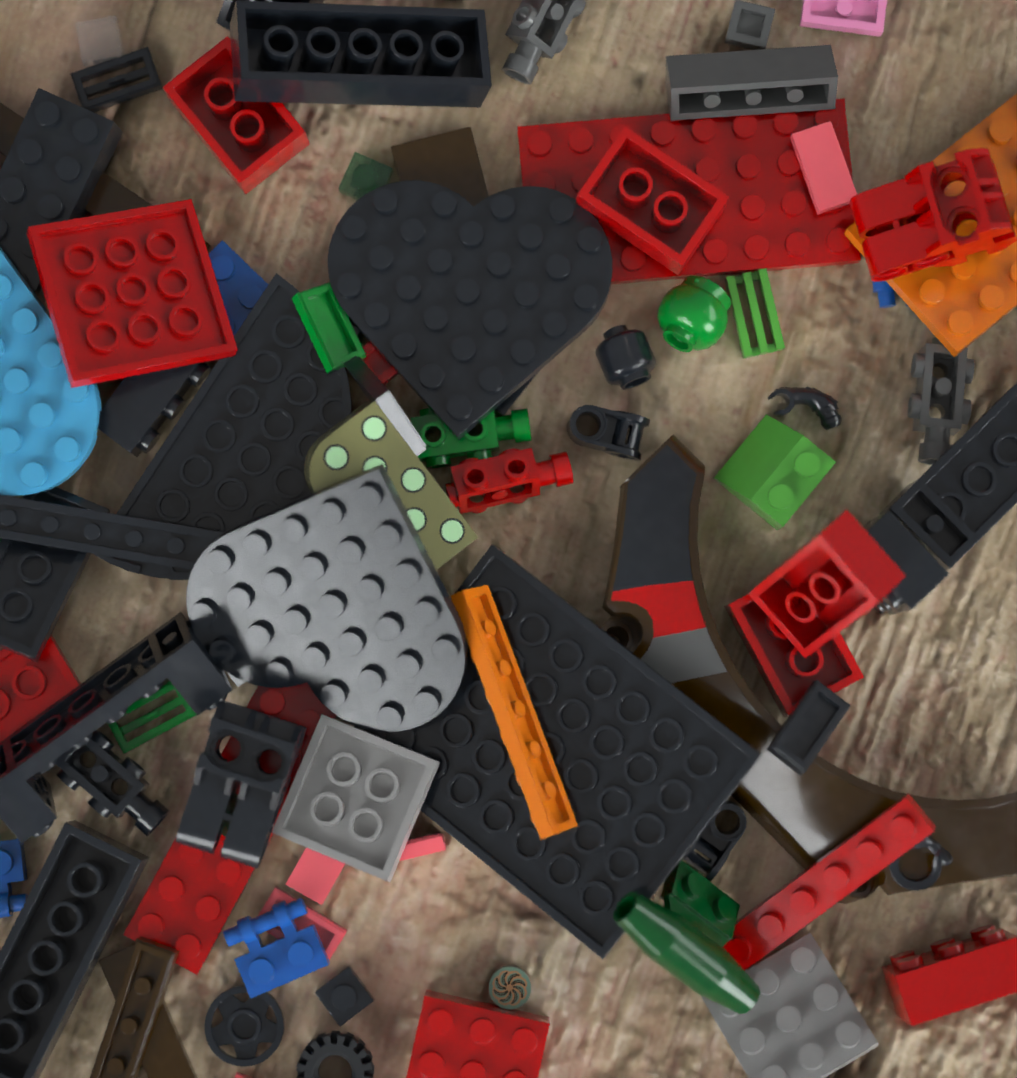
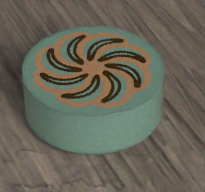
(509, 987)

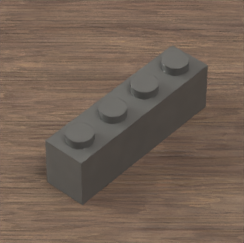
(751, 82)

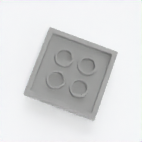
(355, 798)
(801, 1020)

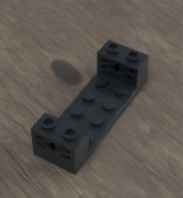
(965, 487)
(69, 723)

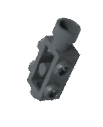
(539, 32)
(942, 393)

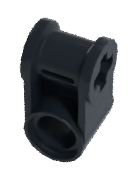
(611, 431)
(716, 844)

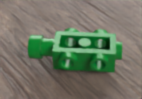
(448, 446)

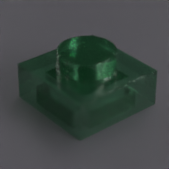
(364, 176)

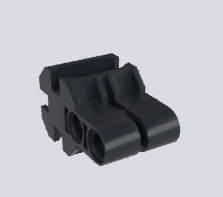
(219, 779)

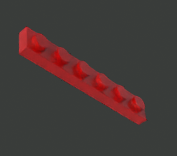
(829, 880)

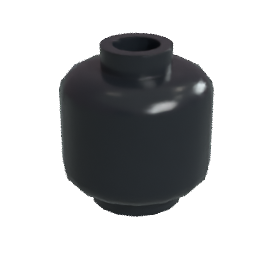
(625, 357)

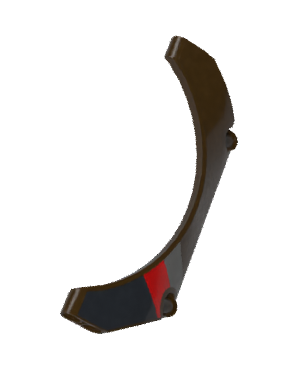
(666, 621)

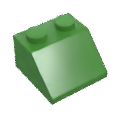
(774, 471)

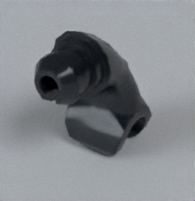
(819, 402)

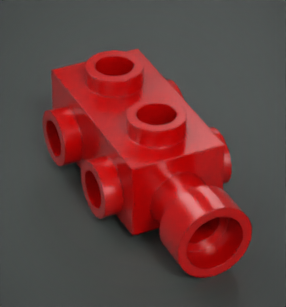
(497, 474)

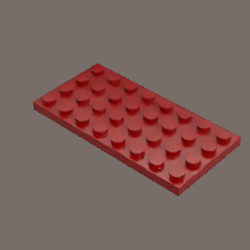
(747, 157)

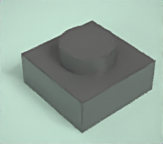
(749, 25)

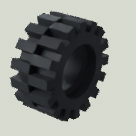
(335, 1044)

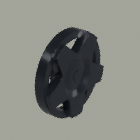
(244, 1027)

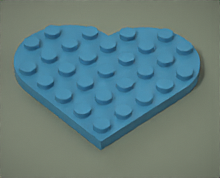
(43, 421)

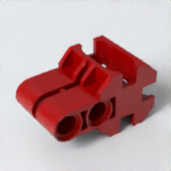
(916, 224)

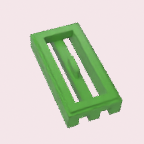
(769, 304)

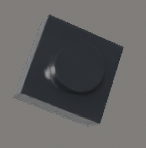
(344, 995)

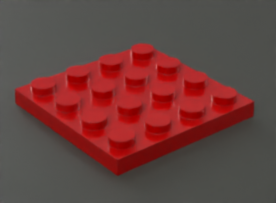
(131, 292)

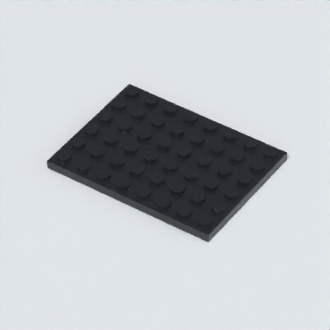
(628, 746)

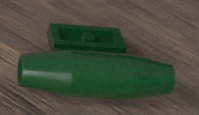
(690, 935)

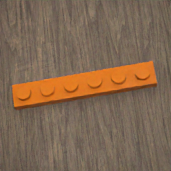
(514, 712)

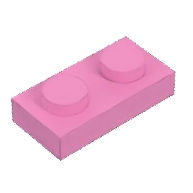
(847, 16)

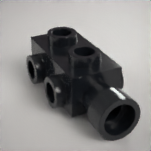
(100, 782)

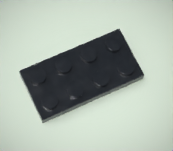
(37, 583)

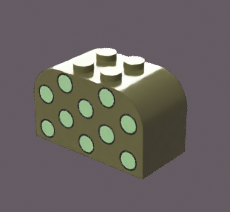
(370, 439)

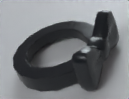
(941, 858)

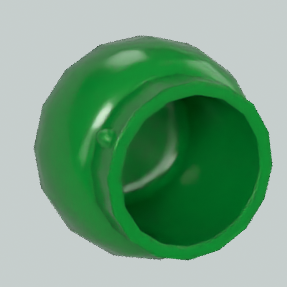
(694, 314)

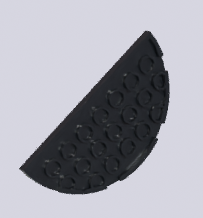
(243, 432)

